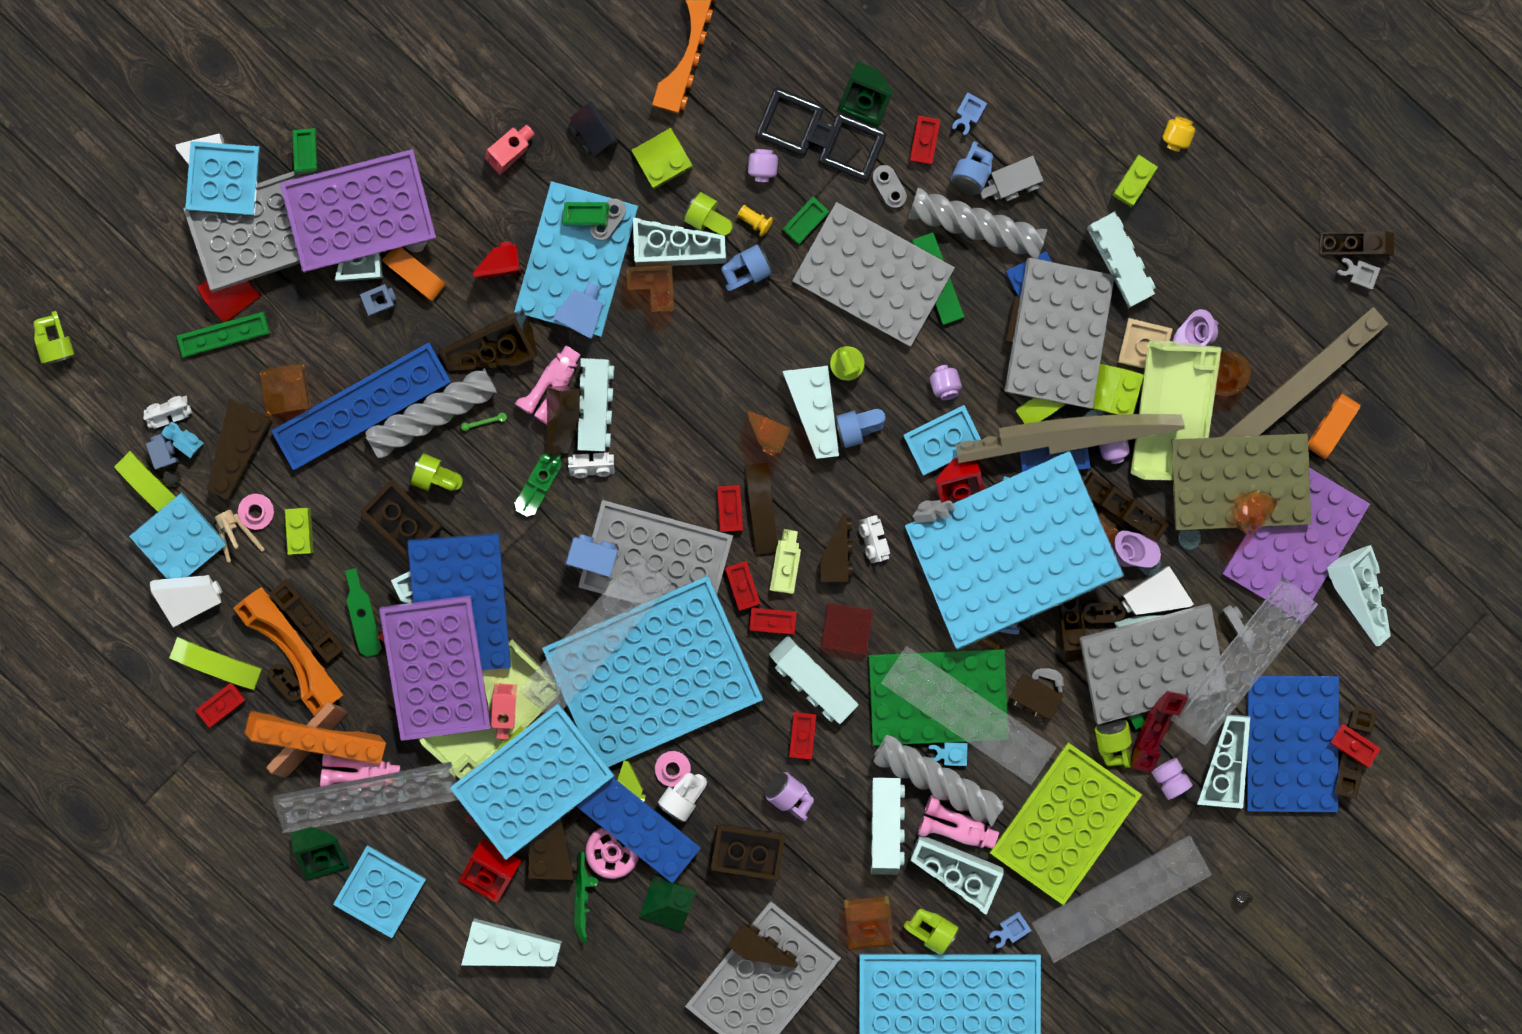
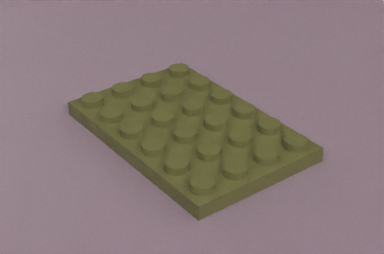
(1217, 469)

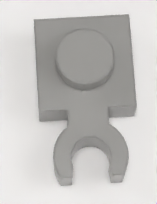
(1362, 274)
(930, 510)

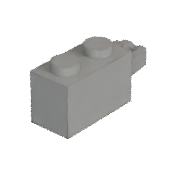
(1013, 179)

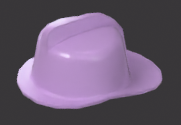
(1198, 329)
(1135, 550)

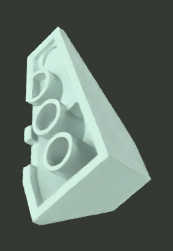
(1357, 585)

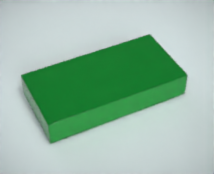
(305, 151)
(585, 214)
(805, 220)

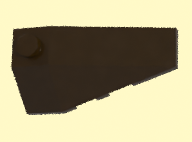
(501, 343)

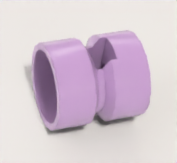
(1172, 779)

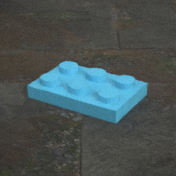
(936, 441)

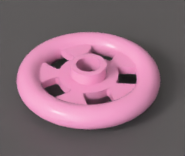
(598, 865)

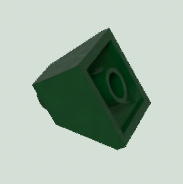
(866, 94)
(317, 852)
(667, 903)

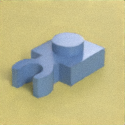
(970, 110)
(1013, 928)

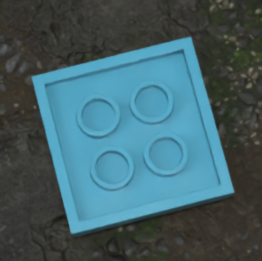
(222, 178)
(178, 538)
(379, 891)

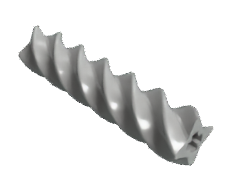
(977, 223)
(434, 411)
(942, 782)

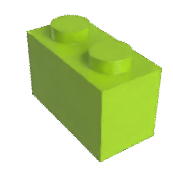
(1134, 181)
(299, 531)

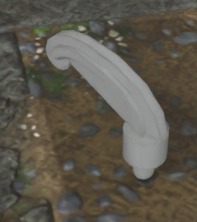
(1050, 674)

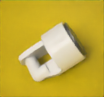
(681, 799)

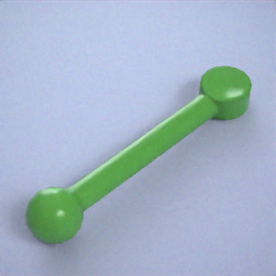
(501, 417)

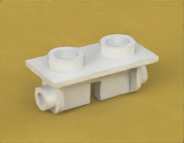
(158, 414)
(602, 466)
(875, 549)

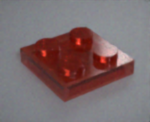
(847, 628)

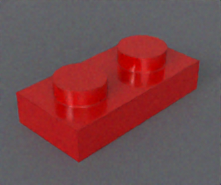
(925, 140)
(730, 508)
(742, 585)
(773, 620)
(220, 705)
(802, 735)
(1355, 745)

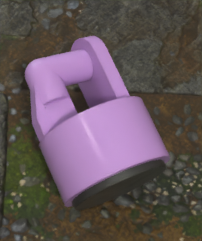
(785, 791)

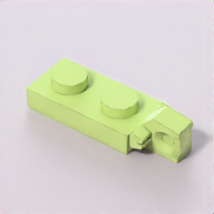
(786, 563)

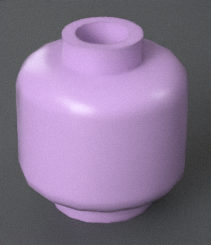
(762, 165)
(945, 382)
(1115, 451)

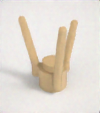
(225, 524)

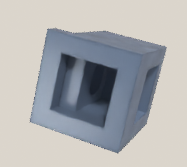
(369, 299)
(161, 452)

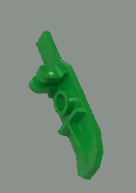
(535, 487)
(364, 626)
(581, 897)

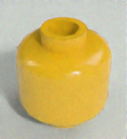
(1178, 133)

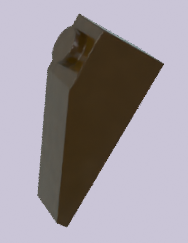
(562, 417)

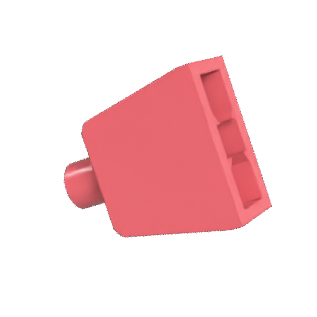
(503, 155)
(504, 703)

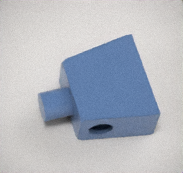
(581, 310)

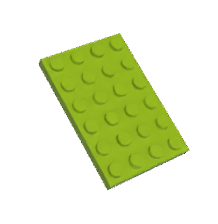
(1065, 823)

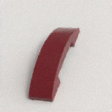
(1154, 728)

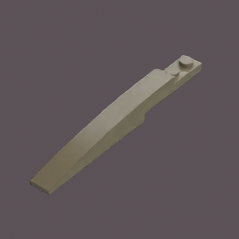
(1309, 376)
(1069, 434)

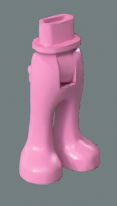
(556, 374)
(364, 768)
(967, 830)

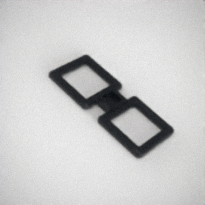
(821, 134)

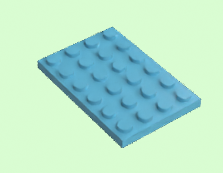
(571, 257)
(531, 781)

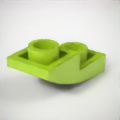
(1037, 410)

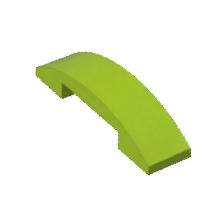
(144, 481)
(215, 664)

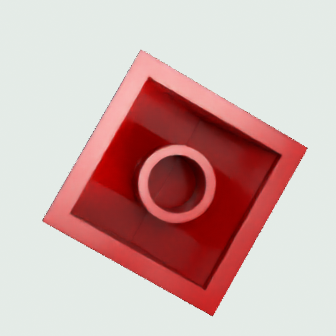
(229, 301)

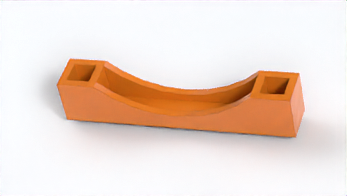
(672, 89)
(262, 615)
(286, 733)

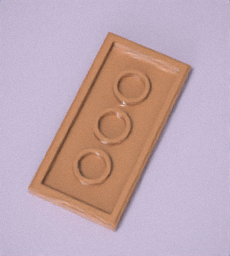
(289, 757)

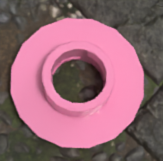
(267, 511)
(665, 759)

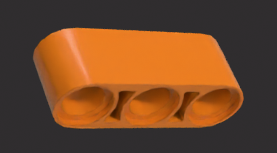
(414, 272)
(1333, 426)

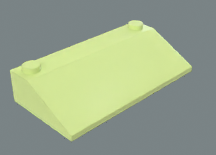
(1176, 381)
(471, 748)

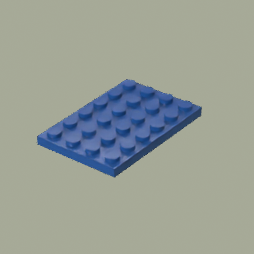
(464, 568)
(1290, 746)

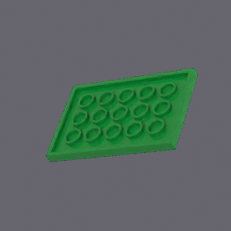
(894, 716)

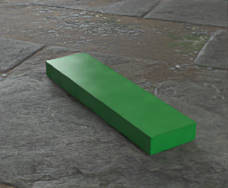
(947, 302)
(223, 334)

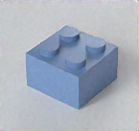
(592, 556)

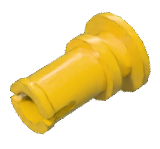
(758, 221)

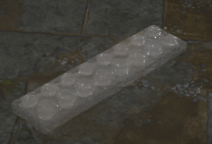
(596, 635)
(1244, 660)
(968, 715)
(365, 797)
(1121, 898)

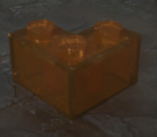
(657, 281)

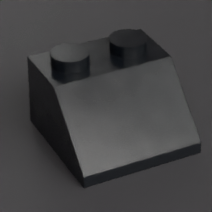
(593, 130)

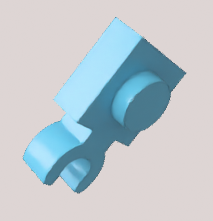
(184, 441)
(953, 753)

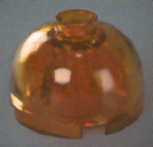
(1233, 373)
(1252, 509)

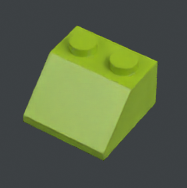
(662, 158)
(1116, 390)

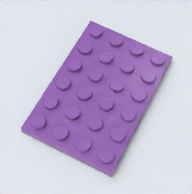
(358, 210)
(1299, 551)
(435, 667)

